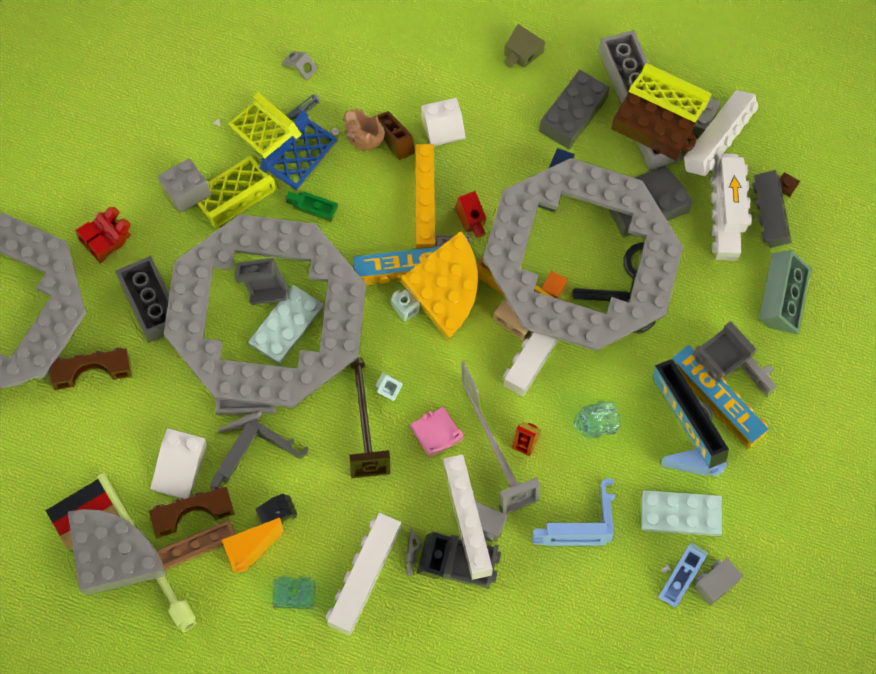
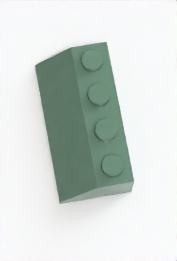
(785, 292)

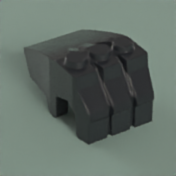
(277, 507)

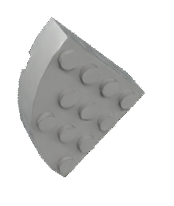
(110, 552)

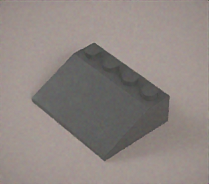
(667, 193)

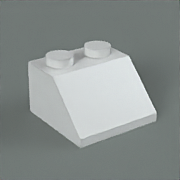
(443, 122)

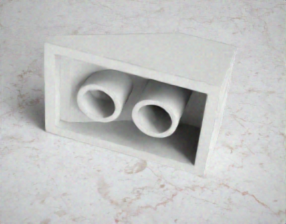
(178, 464)

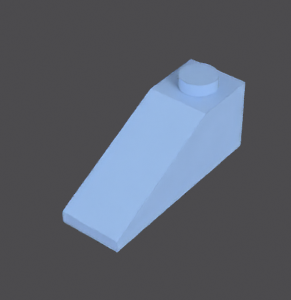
(691, 462)
(683, 574)

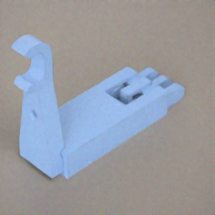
(580, 533)

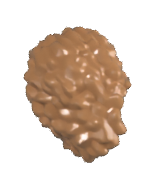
(362, 130)

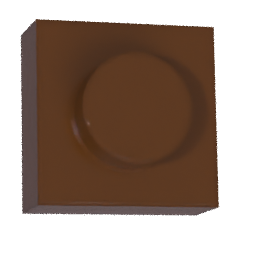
(788, 184)

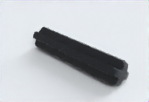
(599, 295)

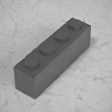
(772, 209)

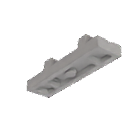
(759, 376)

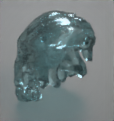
(597, 419)

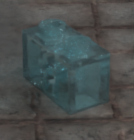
(302, 599)

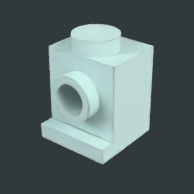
(407, 309)
(388, 386)

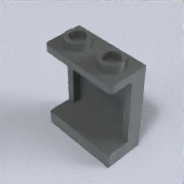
(262, 281)
(724, 352)
(457, 566)

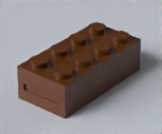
(654, 126)

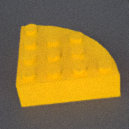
(445, 284)

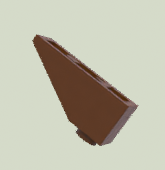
(396, 136)

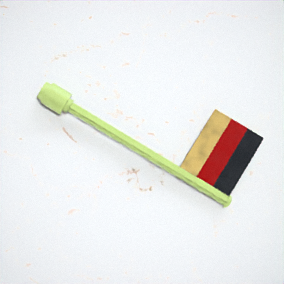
(102, 497)

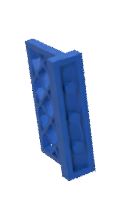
(274, 158)

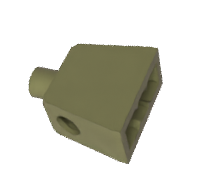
(522, 47)

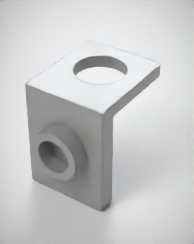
(297, 60)

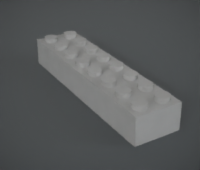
(624, 63)

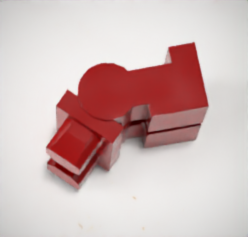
(104, 234)

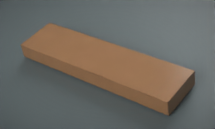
(195, 545)

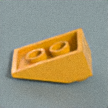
(251, 544)

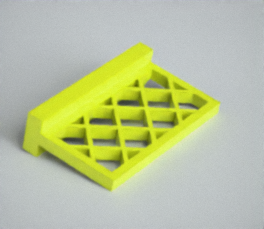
(670, 85)
(273, 117)
(241, 200)

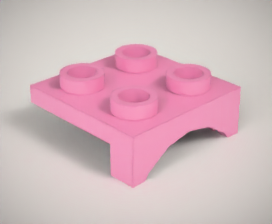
(436, 432)

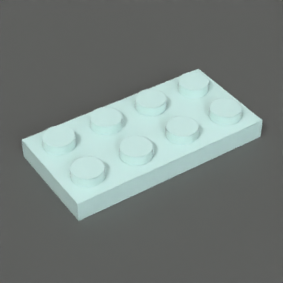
(286, 325)
(681, 513)

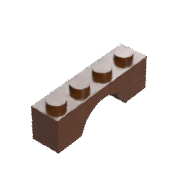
(66, 371)
(167, 517)

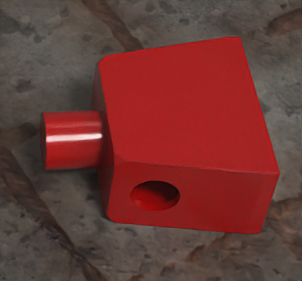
(471, 213)

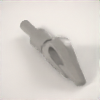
(241, 422)
(410, 559)

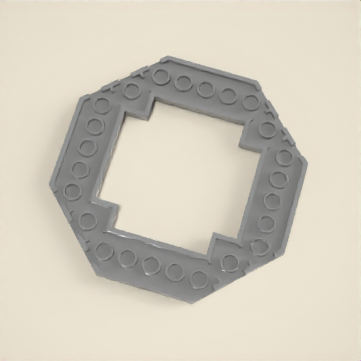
(61, 313)
(567, 320)
(253, 381)

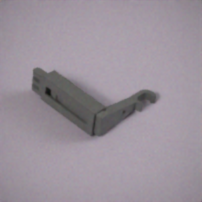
(242, 445)

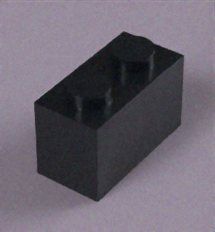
(434, 555)

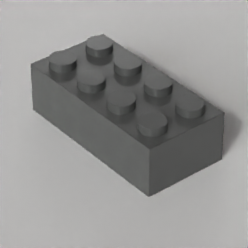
(574, 109)
(146, 296)

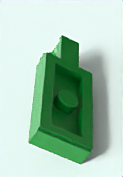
(312, 205)

